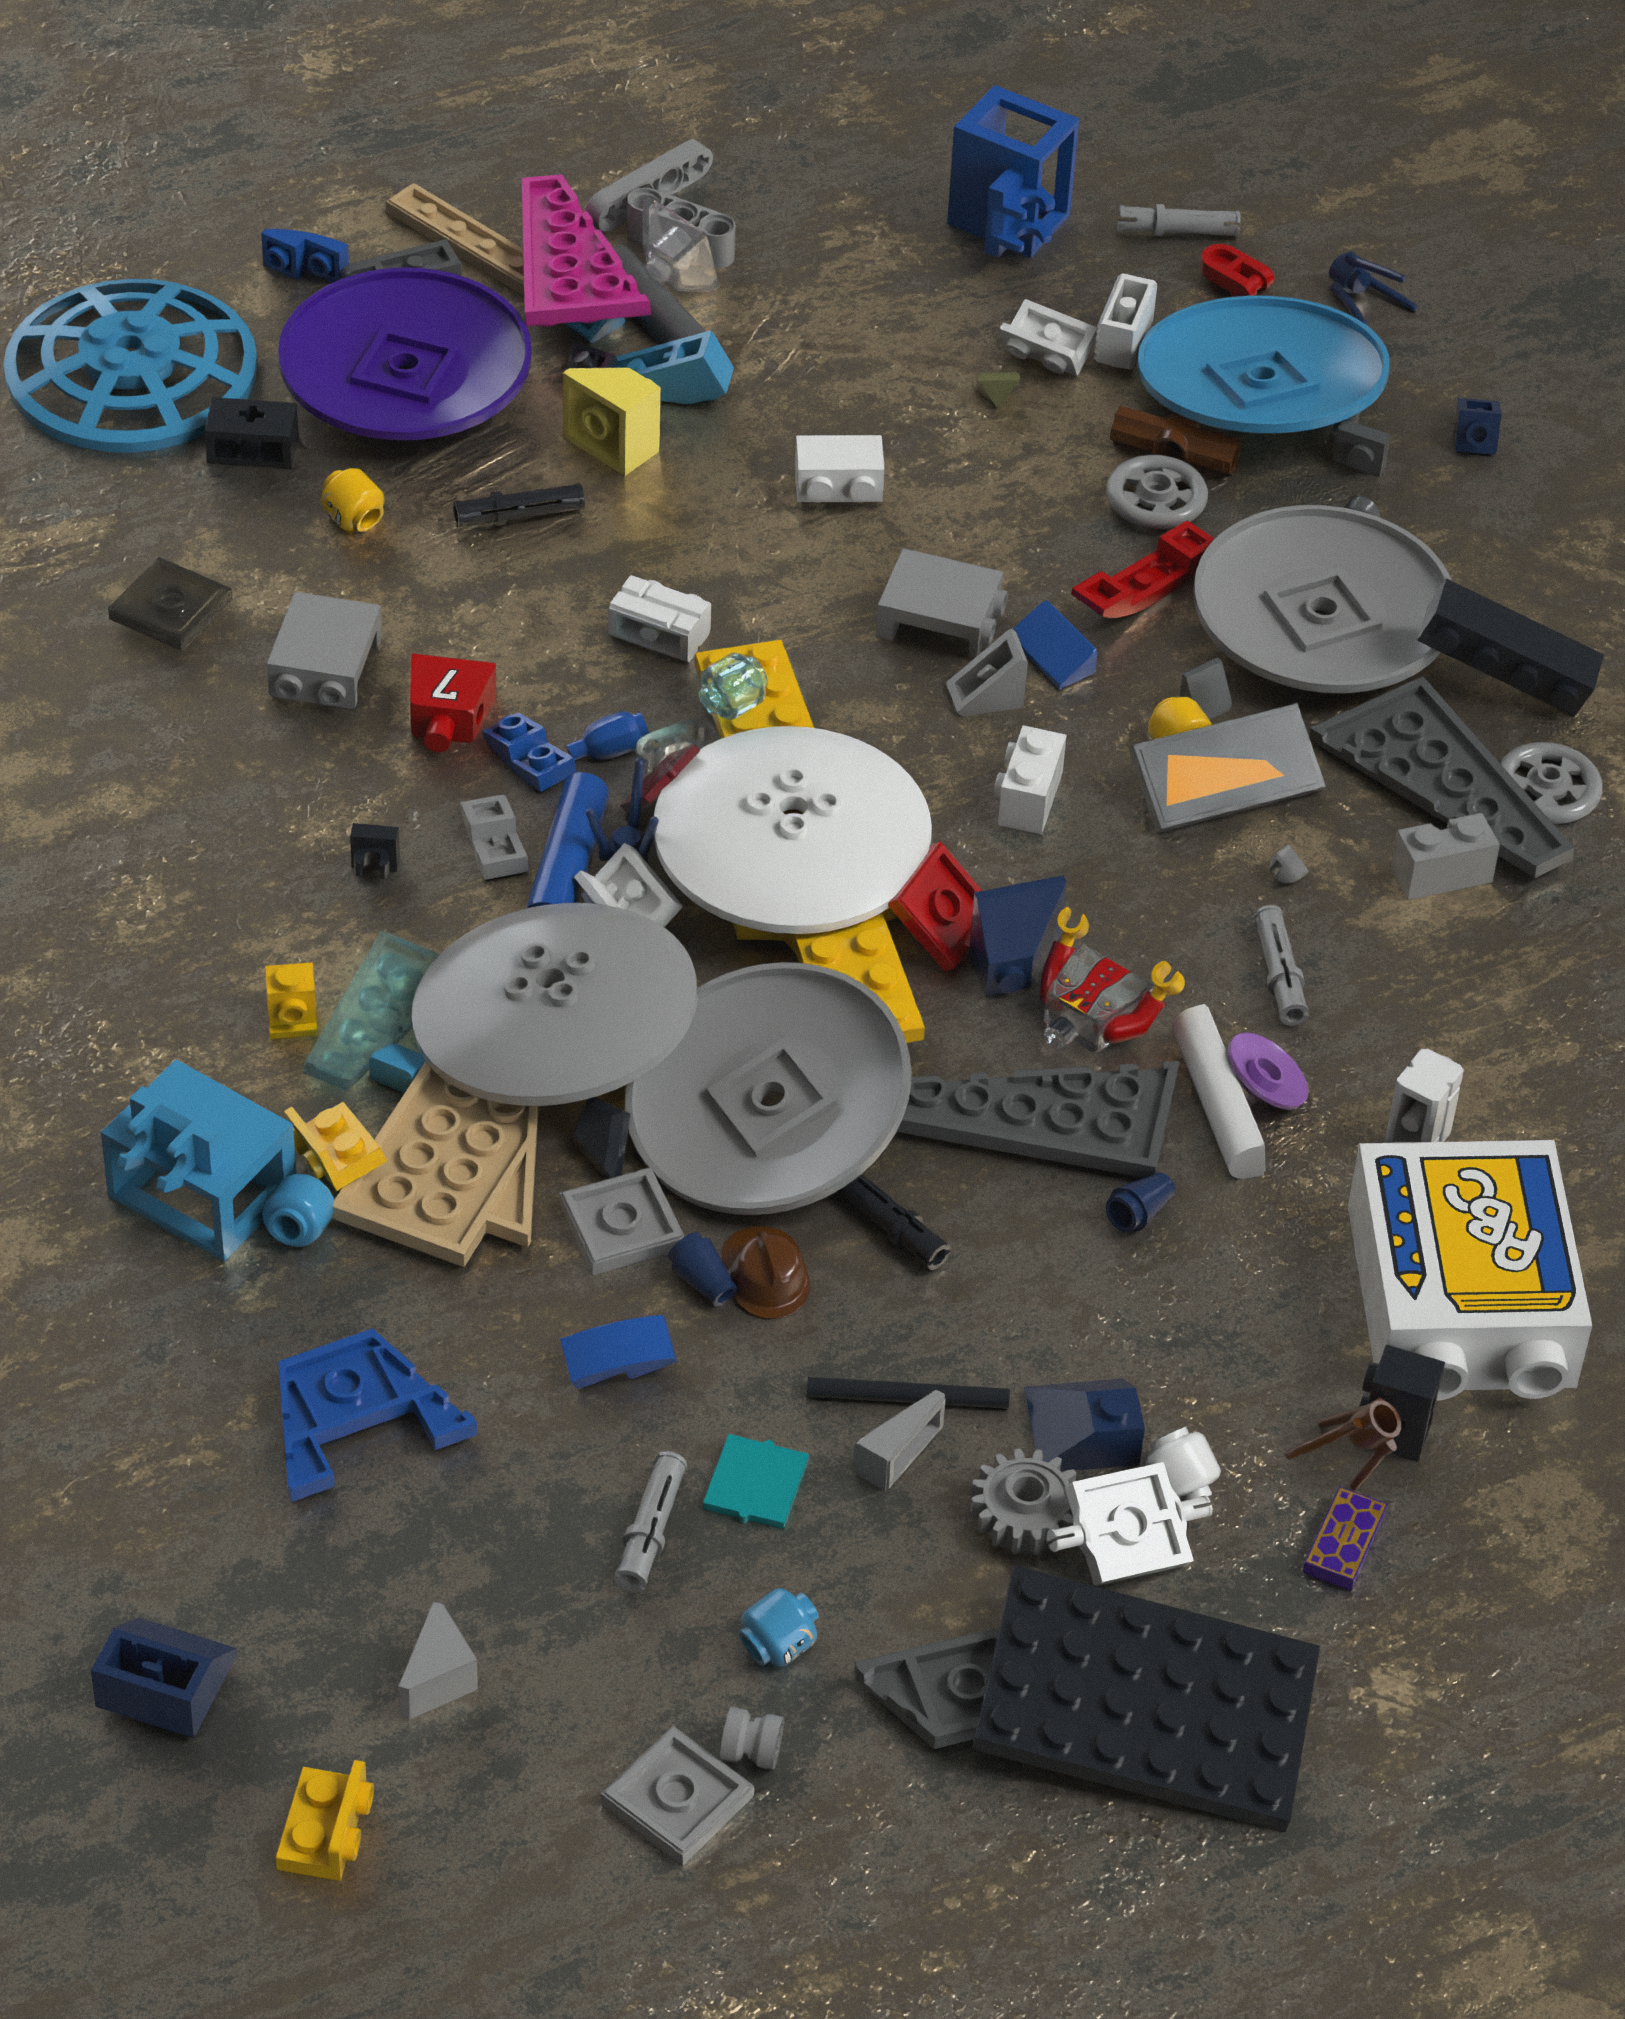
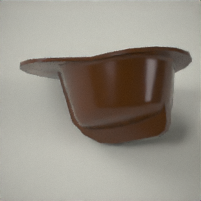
(766, 1271)

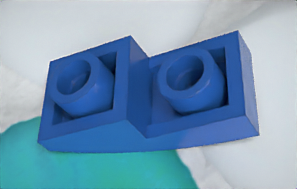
(299, 251)
(525, 750)
(618, 1347)

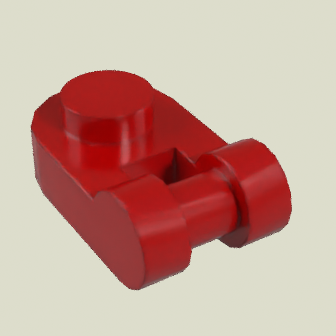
(1235, 270)

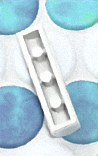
(1220, 1092)

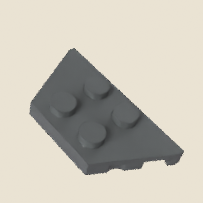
(934, 1686)

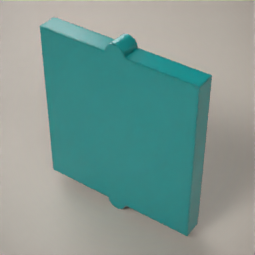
(756, 1481)

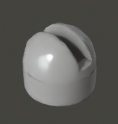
(1287, 865)

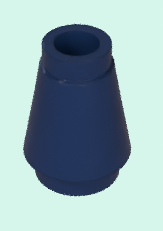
(1138, 1202)
(702, 1268)

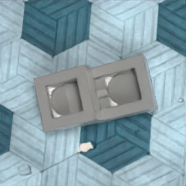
(494, 837)

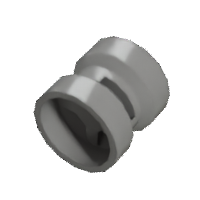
(757, 1738)

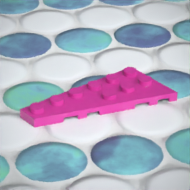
(569, 263)

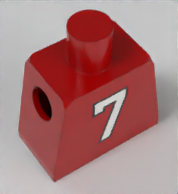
(449, 699)

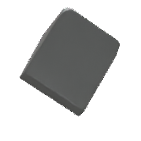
(1207, 687)

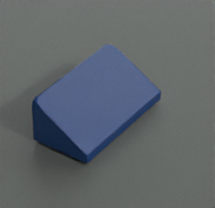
(1056, 646)

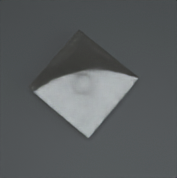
(170, 603)

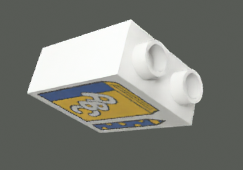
(1471, 1262)

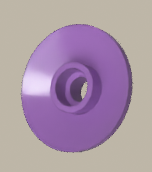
(1267, 1071)

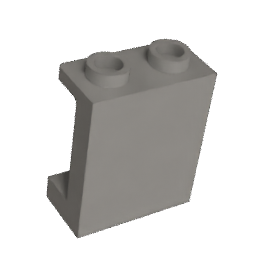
(942, 598)
(323, 649)

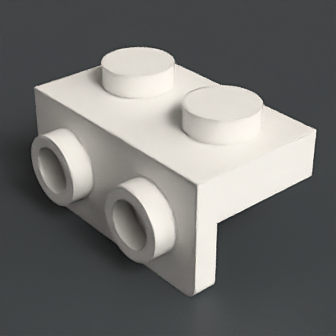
(1049, 337)
(630, 885)

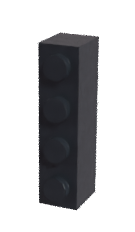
(1510, 647)

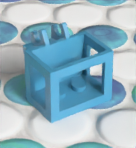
(201, 1140)

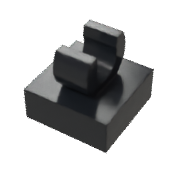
(374, 849)

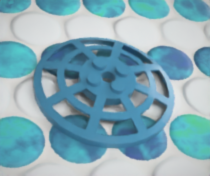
(109, 363)

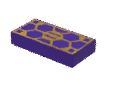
(1345, 1538)

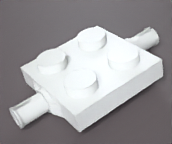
(1129, 1524)

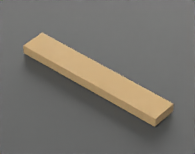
(465, 235)

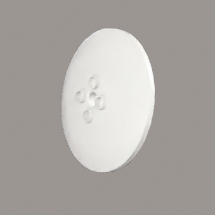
(792, 872)

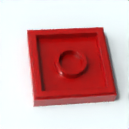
(938, 906)

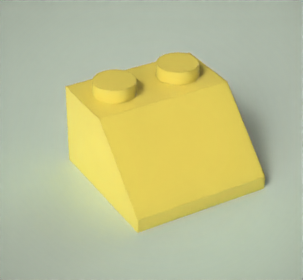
(612, 415)

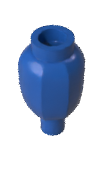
(610, 736)

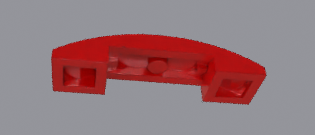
(1148, 578)

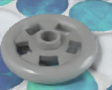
(1157, 491)
(1554, 782)

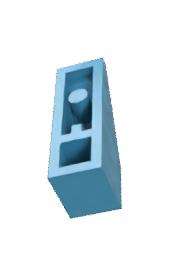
(684, 368)

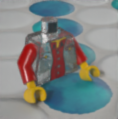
(1094, 997)

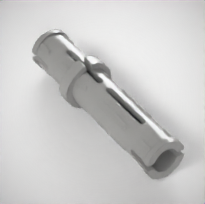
(1178, 220)
(1284, 978)
(645, 1537)

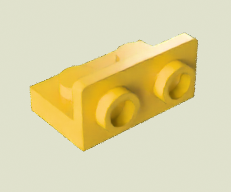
(335, 1145)
(324, 1821)

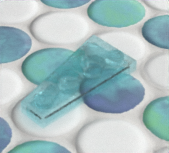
(371, 1012)

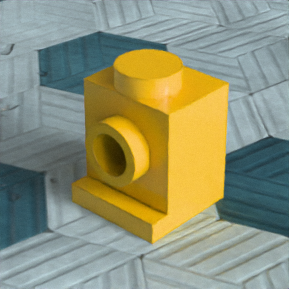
(291, 1000)

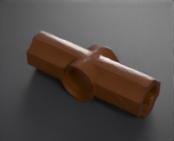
(1176, 438)

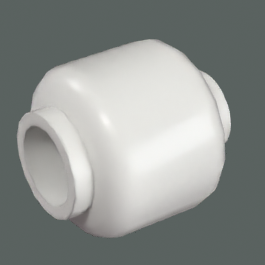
(1187, 1462)

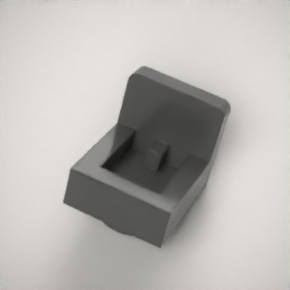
(1360, 446)

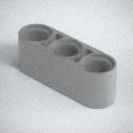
(717, 226)

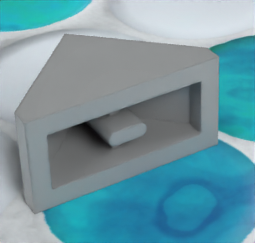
(992, 679)
(438, 1668)

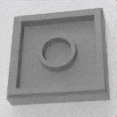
(621, 1220)
(677, 1795)

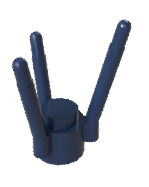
(1352, 275)
(626, 834)

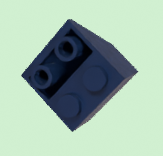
(160, 1675)

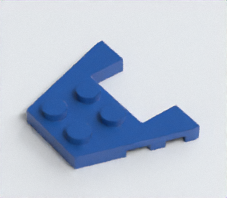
(351, 1389)

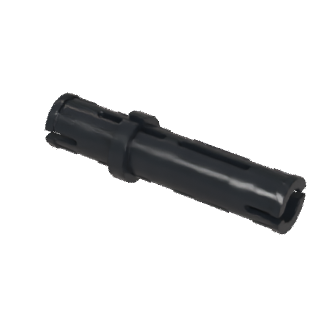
(471, 511)
(902, 1226)

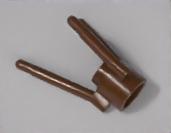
(1367, 1427)

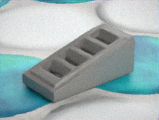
(895, 1444)

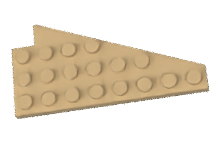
(449, 1172)

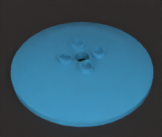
(1263, 364)

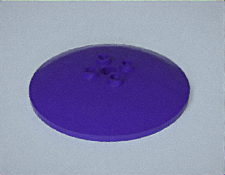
(356, 336)

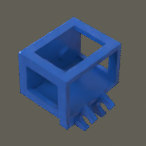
(999, 179)

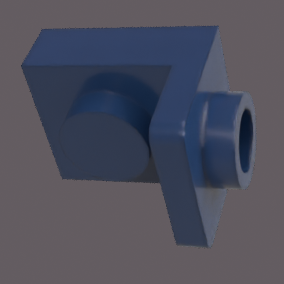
(1477, 425)

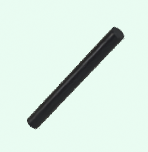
(906, 1392)

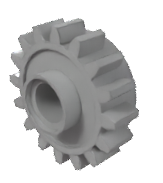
(1022, 1501)

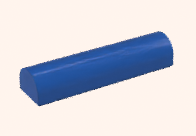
(569, 841)

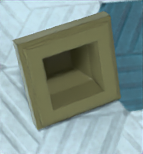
(996, 385)

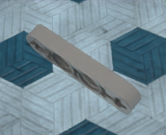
(683, 167)

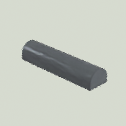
(668, 317)

